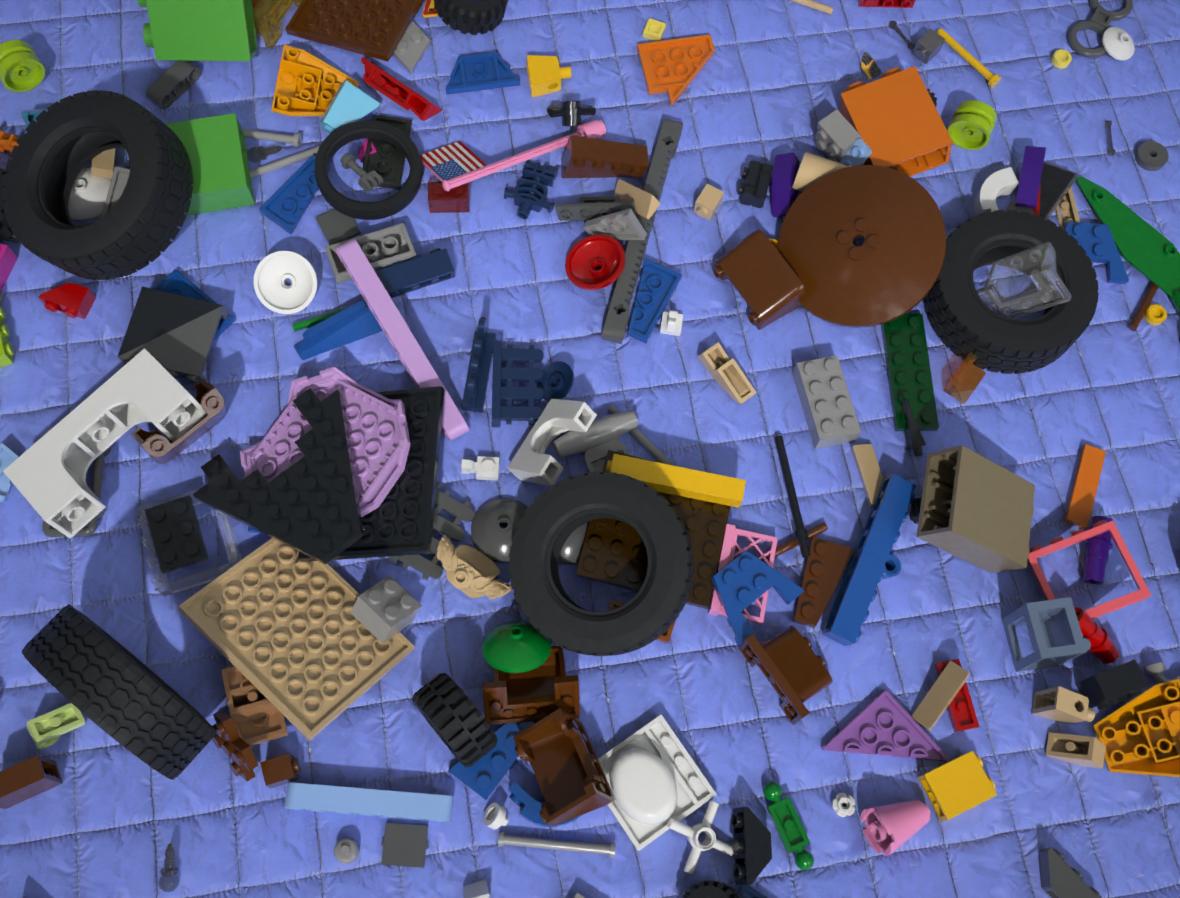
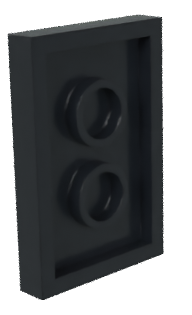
(176, 534)

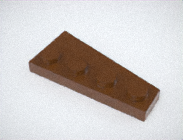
(820, 579)

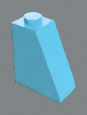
(346, 107)

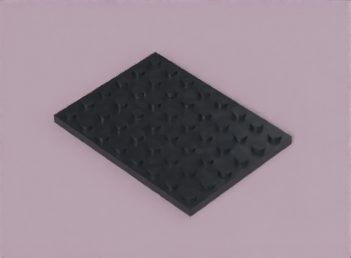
(406, 515)

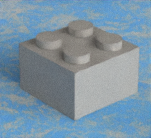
(835, 136)
(385, 609)

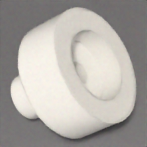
(495, 816)

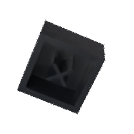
(1113, 685)

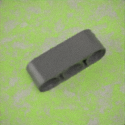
(173, 83)

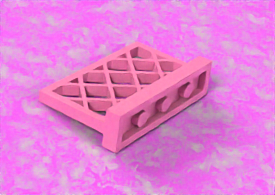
(727, 556)

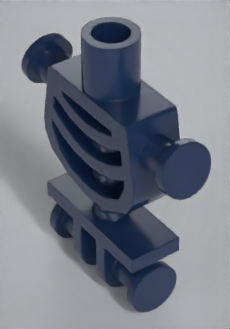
(531, 193)

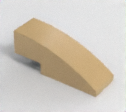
(104, 164)
(727, 373)

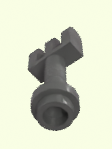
(367, 180)

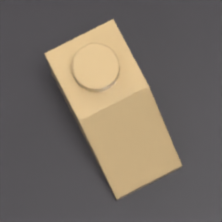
(1076, 749)

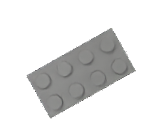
(826, 402)

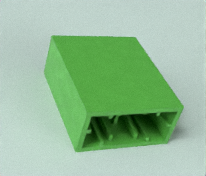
(200, 30)
(217, 162)

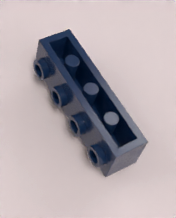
(416, 272)

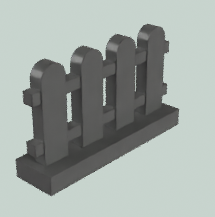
(445, 527)

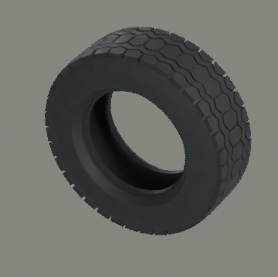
(54, 155)

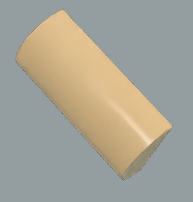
(812, 169)

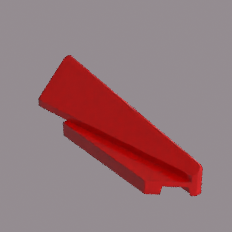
(398, 91)

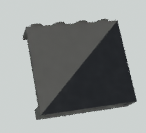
(174, 331)

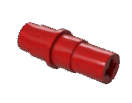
(1101, 644)

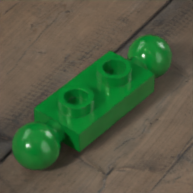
(788, 825)

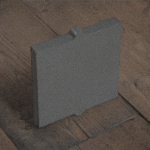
(337, 226)
(404, 845)

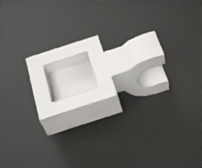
(485, 467)

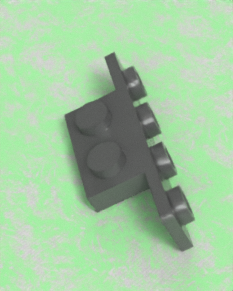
(592, 208)

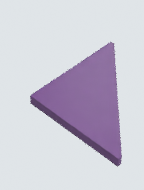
(885, 730)

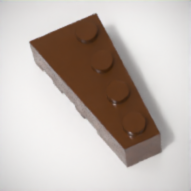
(602, 159)

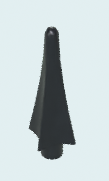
(914, 437)

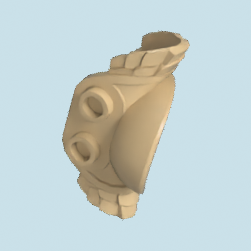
(471, 570)

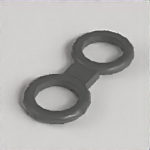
(1098, 24)

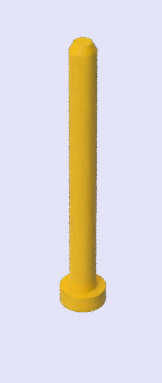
(993, 79)

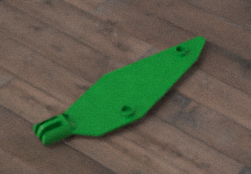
(1137, 240)

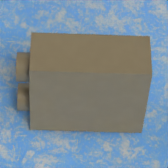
(976, 510)

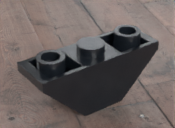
(750, 846)

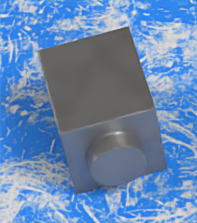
(928, 46)

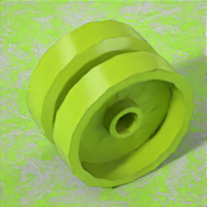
(20, 66)
(972, 125)

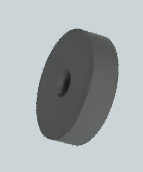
(1145, 152)

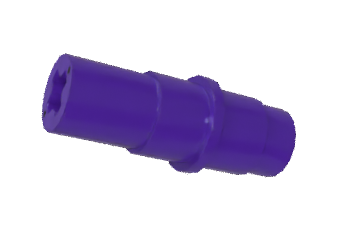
(1097, 554)

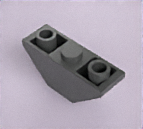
(1059, 879)

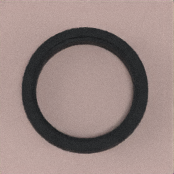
(361, 130)

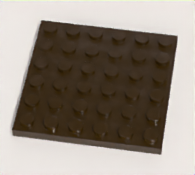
(618, 555)

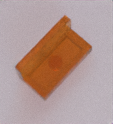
(965, 380)

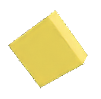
(654, 30)

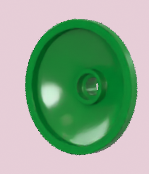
(515, 647)

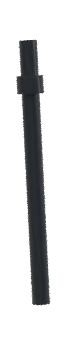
(801, 533)

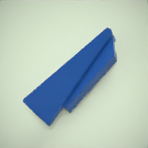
(338, 330)

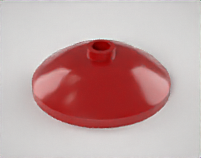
(592, 254)

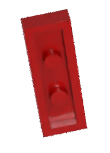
(961, 708)

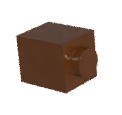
(280, 770)

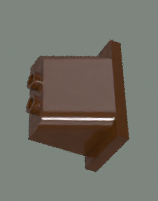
(789, 668)
(531, 693)

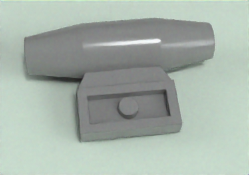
(598, 439)

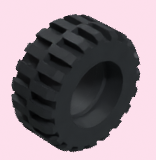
(470, 15)
(455, 719)

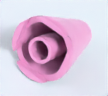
(893, 824)

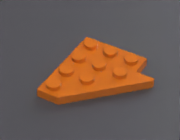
(674, 63)

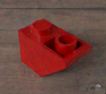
(69, 299)

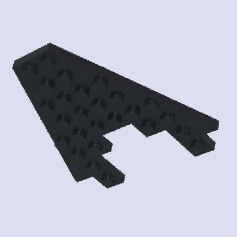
(311, 502)

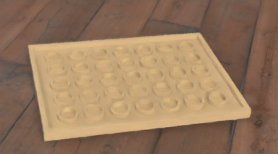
(294, 634)

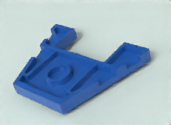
(1100, 248)
(745, 582)

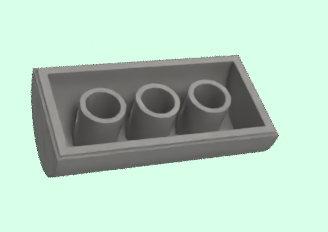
(379, 247)

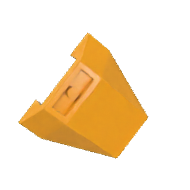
(305, 84)
(1144, 733)

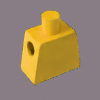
(545, 74)

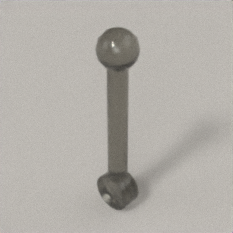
(893, 25)
(1111, 151)

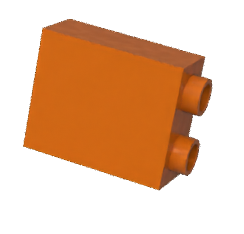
(898, 122)

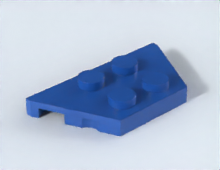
(480, 73)

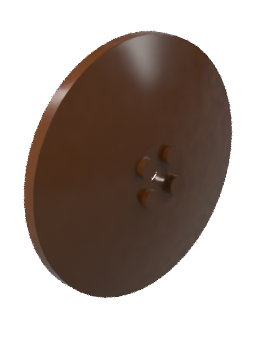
(891, 268)

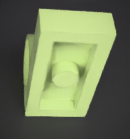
(48, 727)

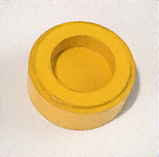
(1155, 314)

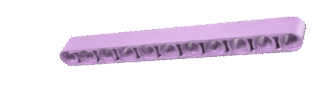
(398, 332)

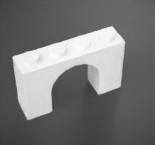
(559, 416)

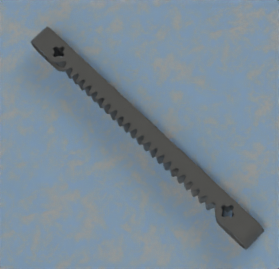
(665, 150)

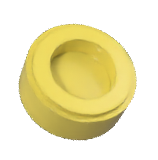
(1061, 58)

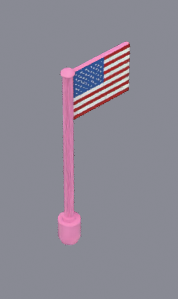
(459, 165)

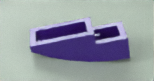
(1030, 176)
(783, 178)

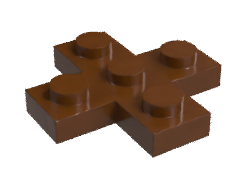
(234, 746)

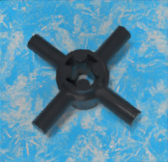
(571, 112)

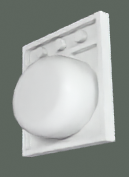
(653, 782)

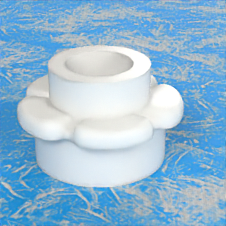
(839, 809)

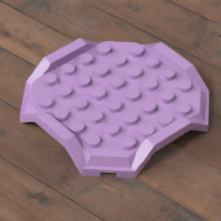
(375, 433)

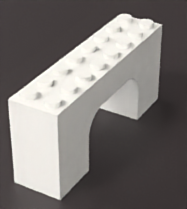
(56, 466)

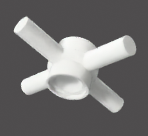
(692, 835)

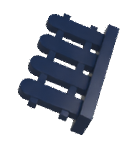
(478, 369)
(513, 374)

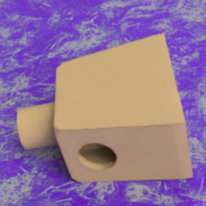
(1062, 705)

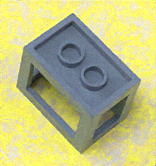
(1053, 632)

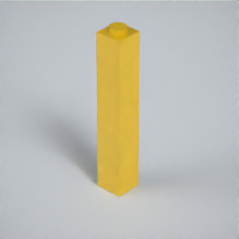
(681, 480)

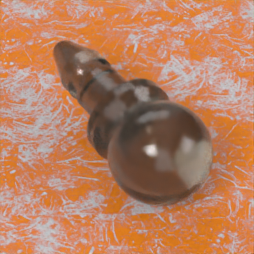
(257, 154)
(169, 879)

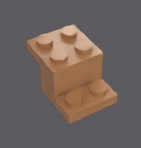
(251, 711)

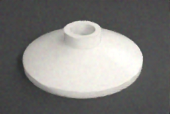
(1118, 43)

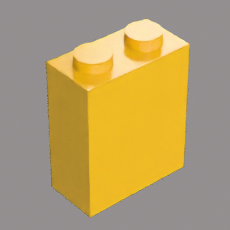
(957, 786)

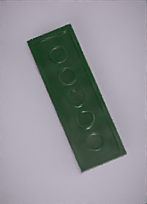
(909, 371)

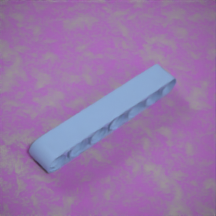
(369, 802)

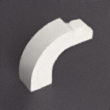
(995, 186)

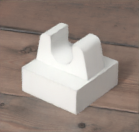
(671, 323)

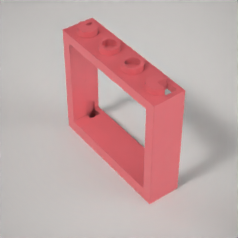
(1081, 535)

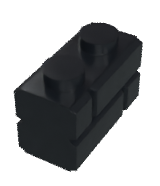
(756, 184)

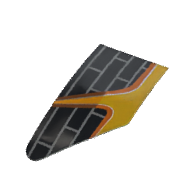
(870, 66)

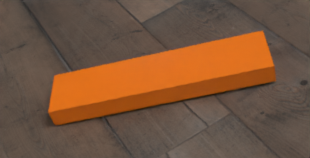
(1085, 486)

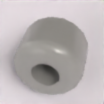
(346, 851)

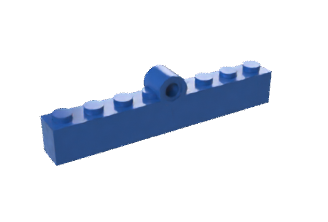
(869, 561)

